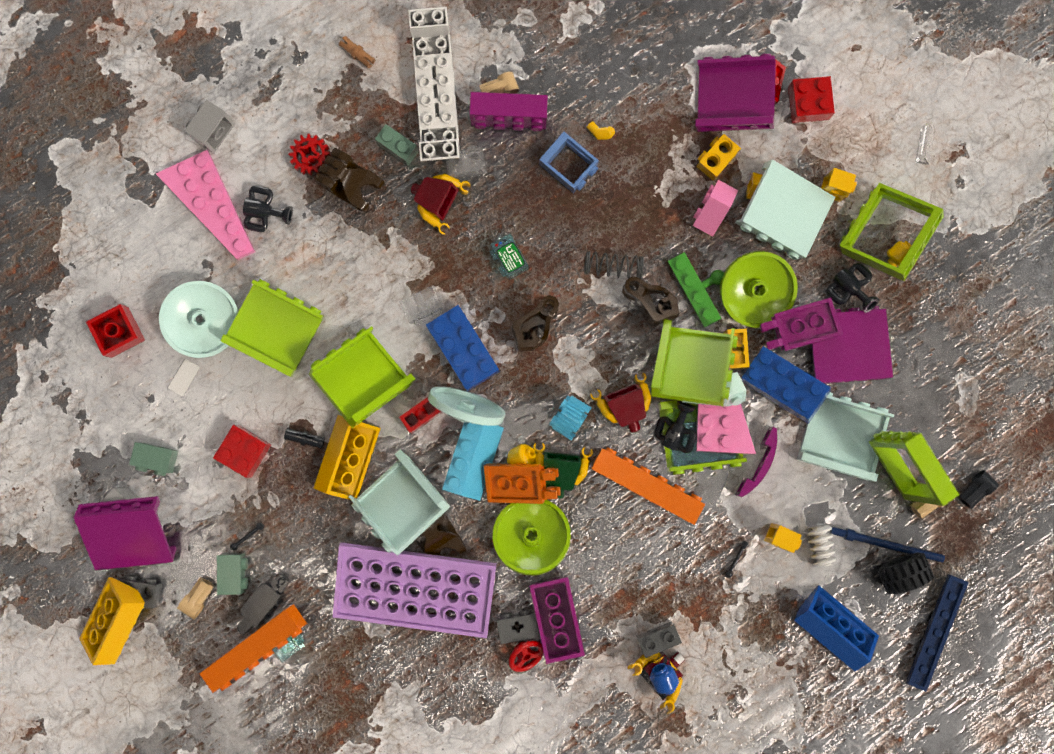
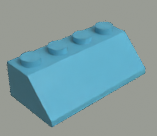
(473, 450)

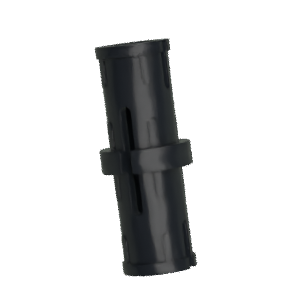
(304, 438)

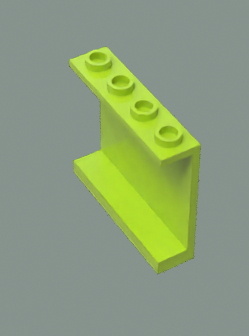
(273, 328)

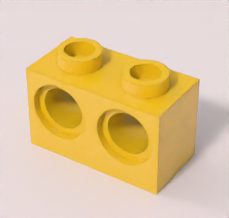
(721, 159)
(839, 183)
(741, 351)
(783, 538)

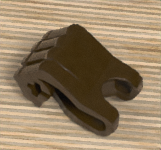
(346, 179)
(642, 299)
(537, 317)
(439, 536)

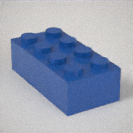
(462, 348)
(786, 385)

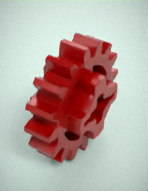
(311, 147)

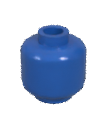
(664, 679)

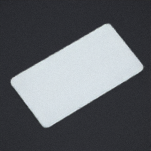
(184, 377)

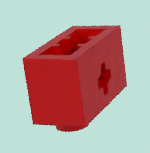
(419, 415)

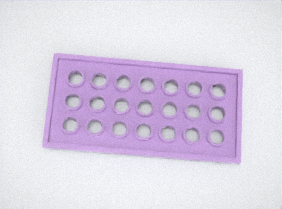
(402, 616)

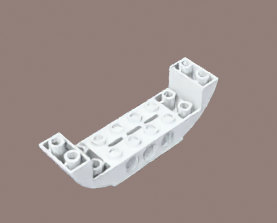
(434, 84)

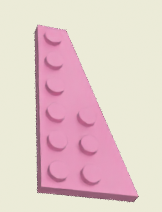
(204, 193)
(723, 430)

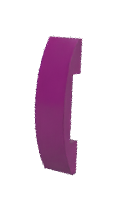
(770, 442)

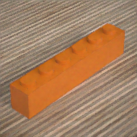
(647, 486)
(253, 648)

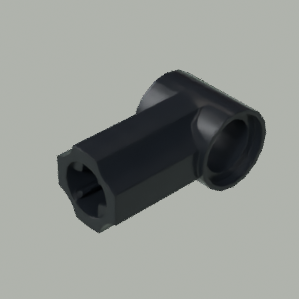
(981, 485)

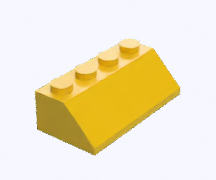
(346, 459)
(111, 622)

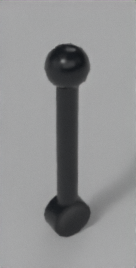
(260, 526)
(728, 573)

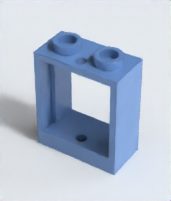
(565, 140)

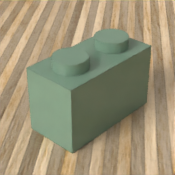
(396, 145)
(153, 457)
(231, 574)

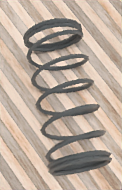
(640, 263)

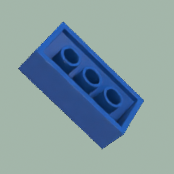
(837, 628)

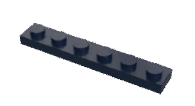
(937, 632)

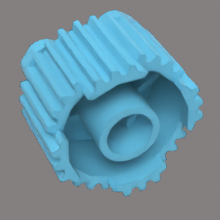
(570, 417)

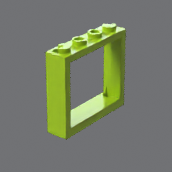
(883, 191)
(938, 486)

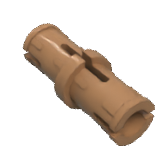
(357, 52)

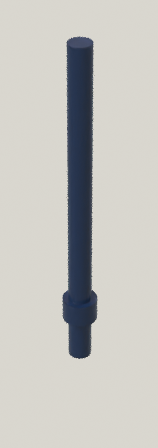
(851, 535)

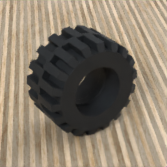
(905, 573)

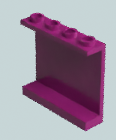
(736, 93)
(859, 352)
(123, 533)

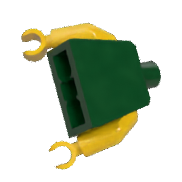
(570, 468)

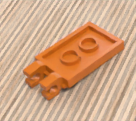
(519, 483)

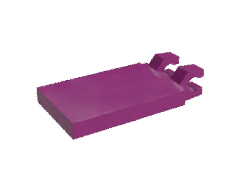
(803, 325)

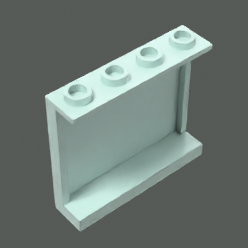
(786, 211)
(841, 437)
(400, 505)

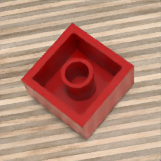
(811, 99)
(115, 331)
(242, 451)

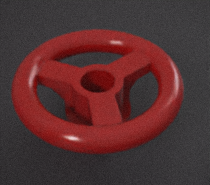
(524, 654)

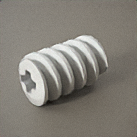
(822, 545)

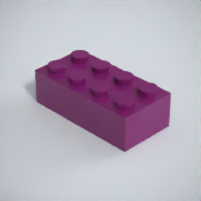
(508, 111)
(556, 619)

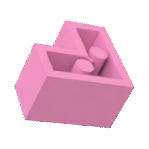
(717, 204)

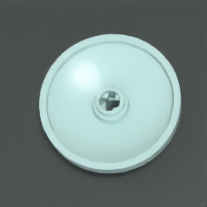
(179, 314)
(466, 406)

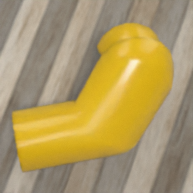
(601, 133)

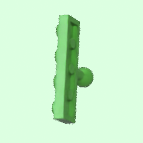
(695, 289)

